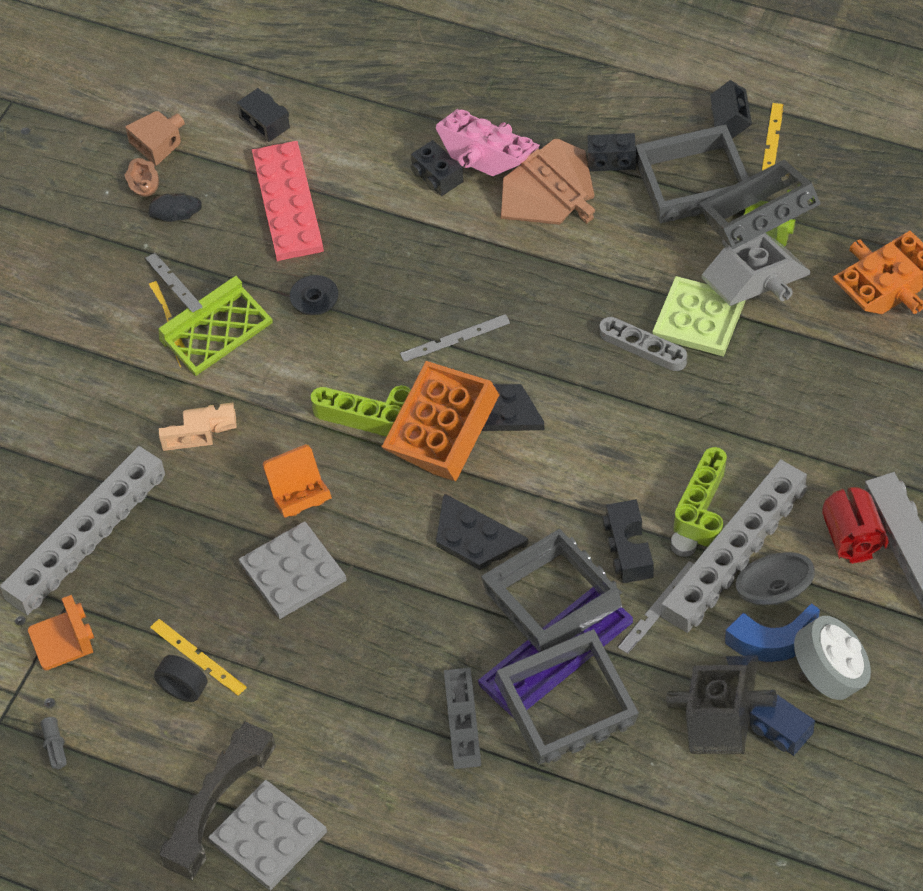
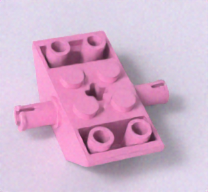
(483, 144)

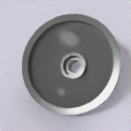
(775, 578)

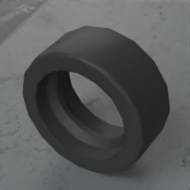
(180, 678)

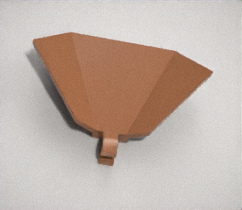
(549, 186)

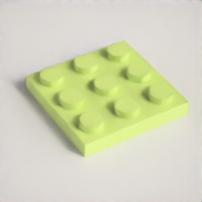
(697, 317)

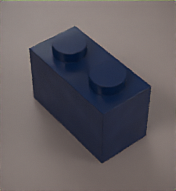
(782, 725)

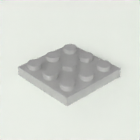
(292, 570)
(267, 835)

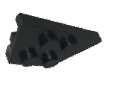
(513, 411)
(473, 535)

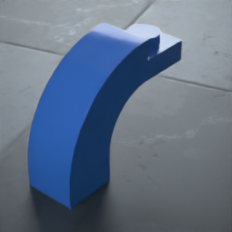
(767, 643)

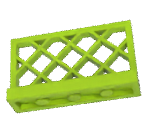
(212, 303)

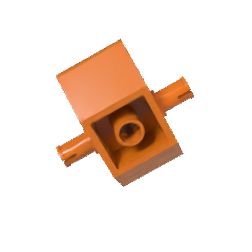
(885, 276)

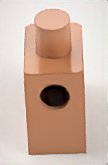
(155, 135)

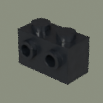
(731, 108)
(263, 114)
(611, 152)
(436, 168)

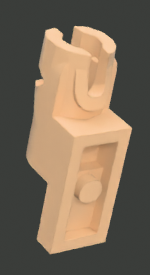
(198, 427)

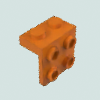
(295, 481)
(62, 636)

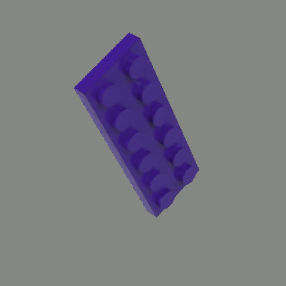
(538, 685)

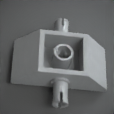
(753, 270)

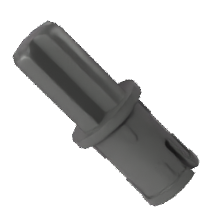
(53, 742)

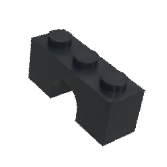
(631, 560)

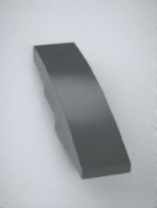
(462, 718)

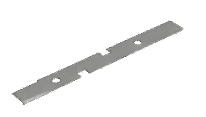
(188, 299)
(453, 338)
(652, 614)

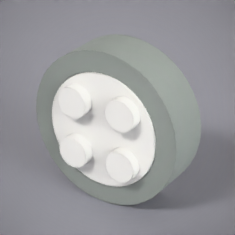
(832, 658)

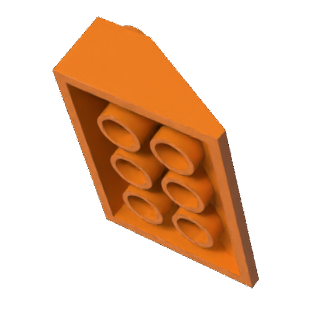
(441, 420)

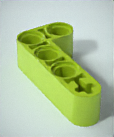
(331, 406)
(691, 514)

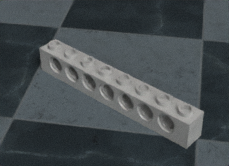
(88, 516)
(706, 569)

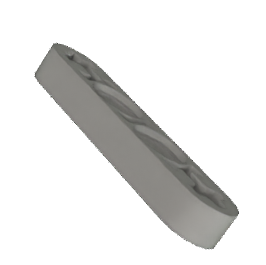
(645, 340)

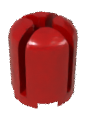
(854, 524)

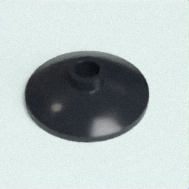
(311, 288)

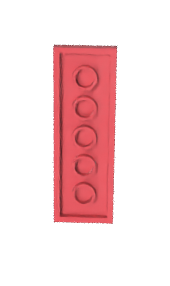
(287, 201)

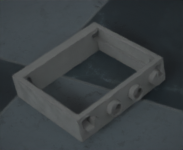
(679, 147)
(753, 190)
(534, 557)
(551, 657)

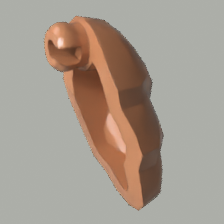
(142, 177)

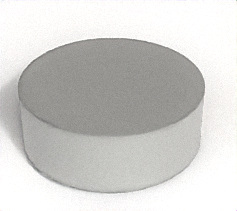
(683, 546)

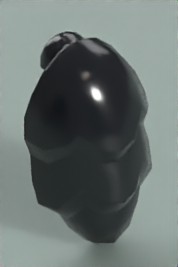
(174, 207)

